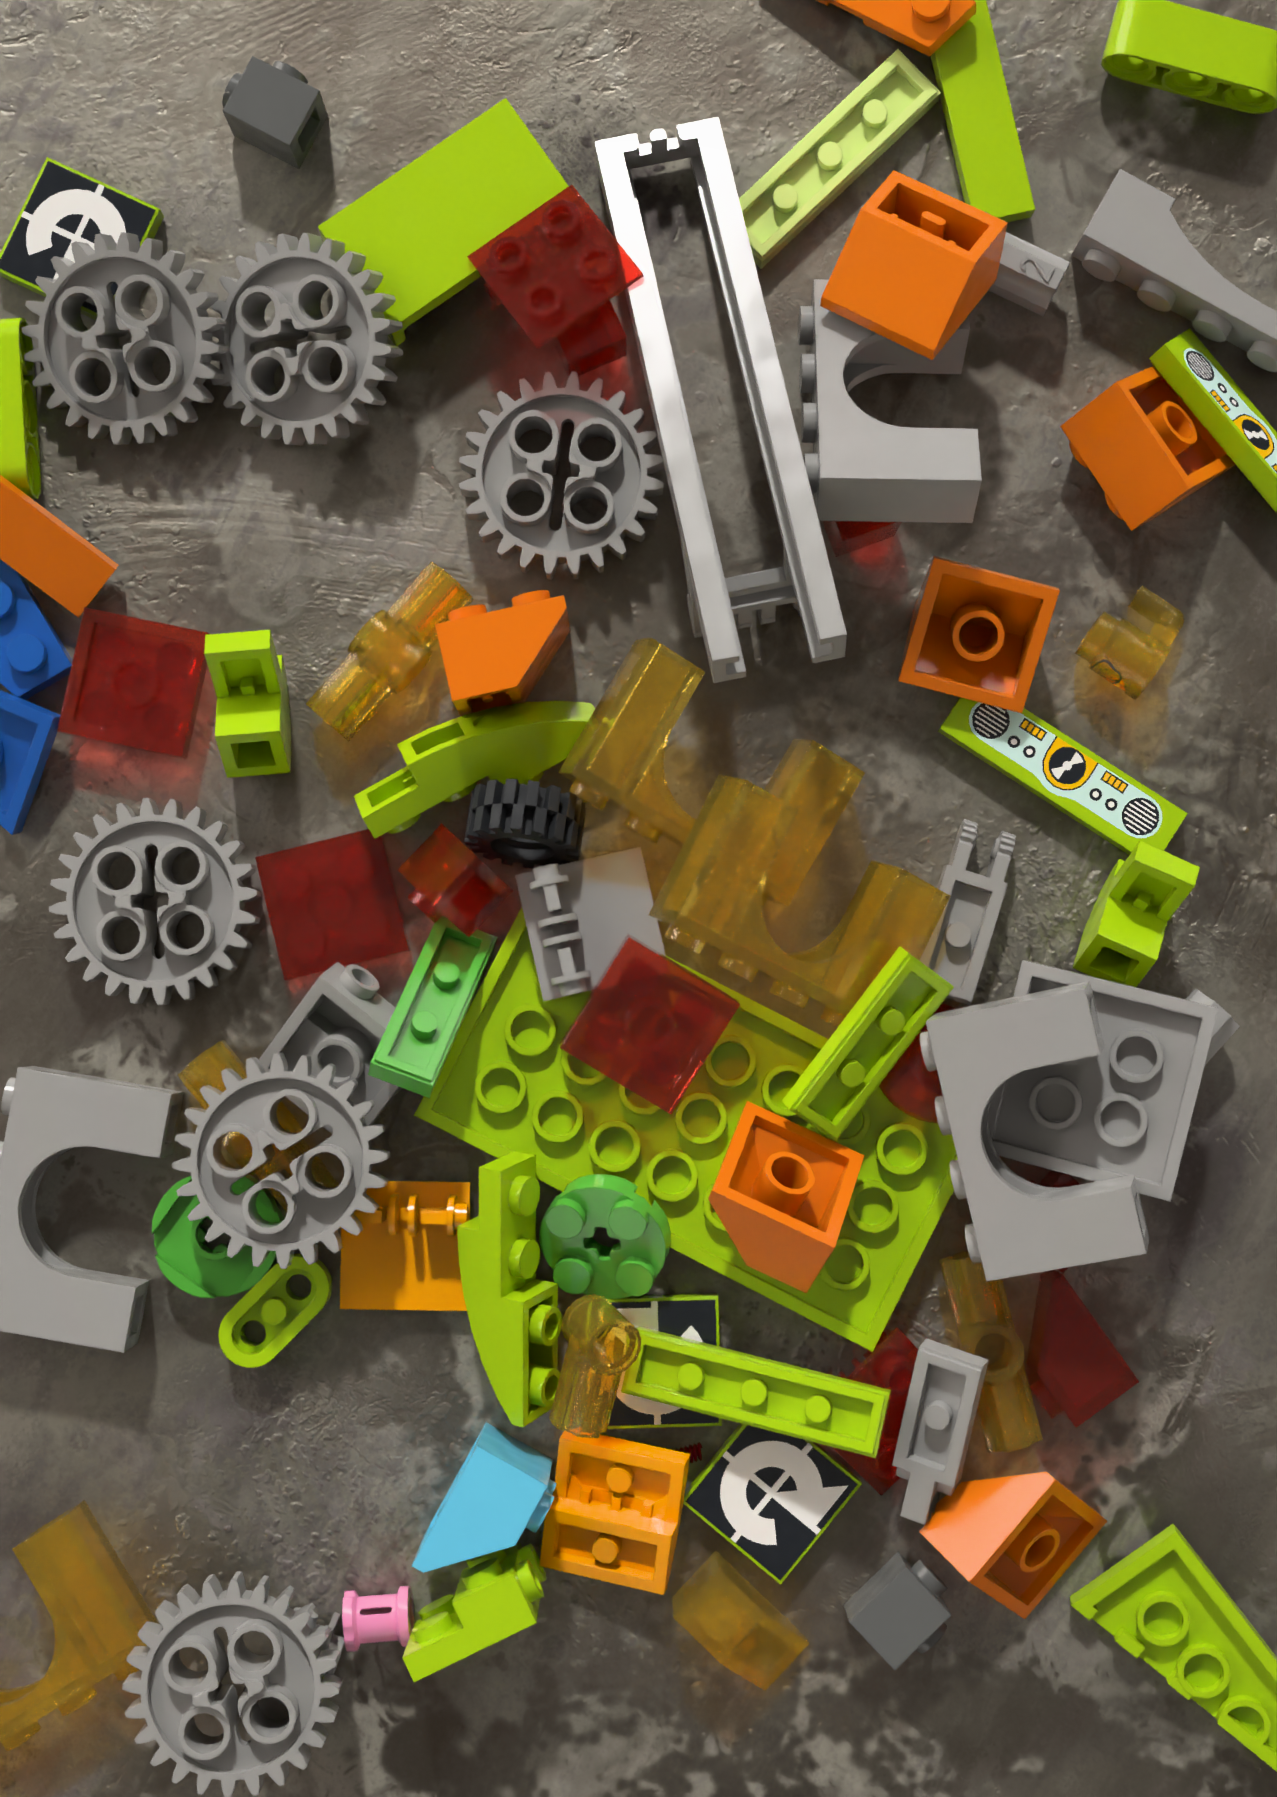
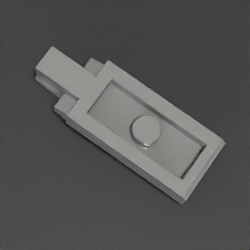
(937, 1425)

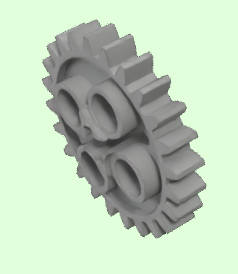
(295, 280)
(176, 327)
(506, 469)
(97, 907)
(251, 1109)
(176, 1694)

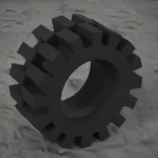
(525, 823)

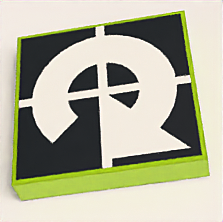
(67, 209)
(680, 1315)
(770, 1496)

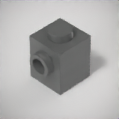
(274, 110)
(900, 1610)

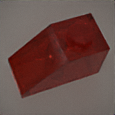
(1072, 1355)

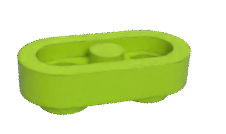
(276, 1309)

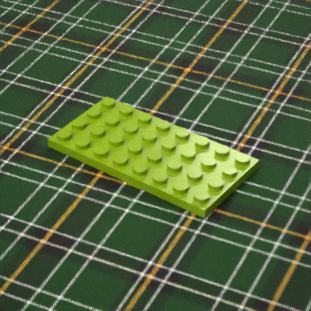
(522, 1093)

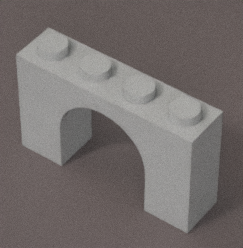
(865, 465)
(46, 1118)
(1016, 1222)

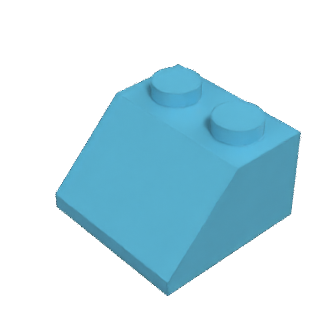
(489, 1502)

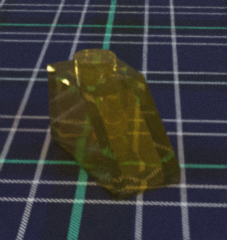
(737, 1623)

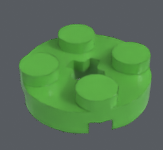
(189, 1261)
(586, 1265)

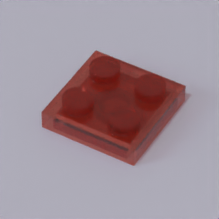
(134, 683)
(332, 904)
(649, 1024)

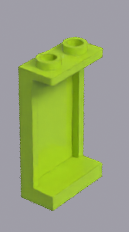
(445, 208)

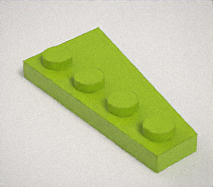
(1188, 1628)

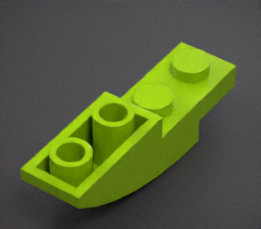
(452, 756)
(509, 1309)

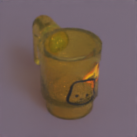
(1126, 652)

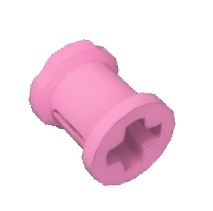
(377, 1618)

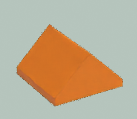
(977, 634)

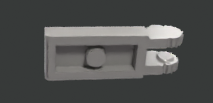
(970, 916)

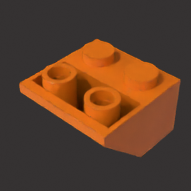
(915, 264)
(503, 652)

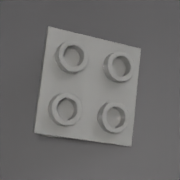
(582, 916)

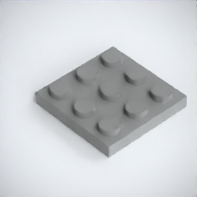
(1113, 1109)

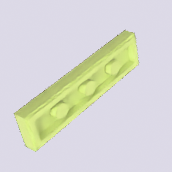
(834, 154)

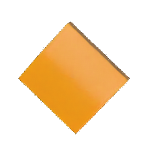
(615, 1511)

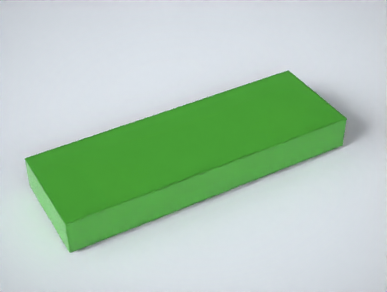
(432, 1008)

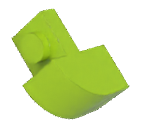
(251, 703)
(1132, 915)

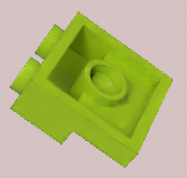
(491, 1602)

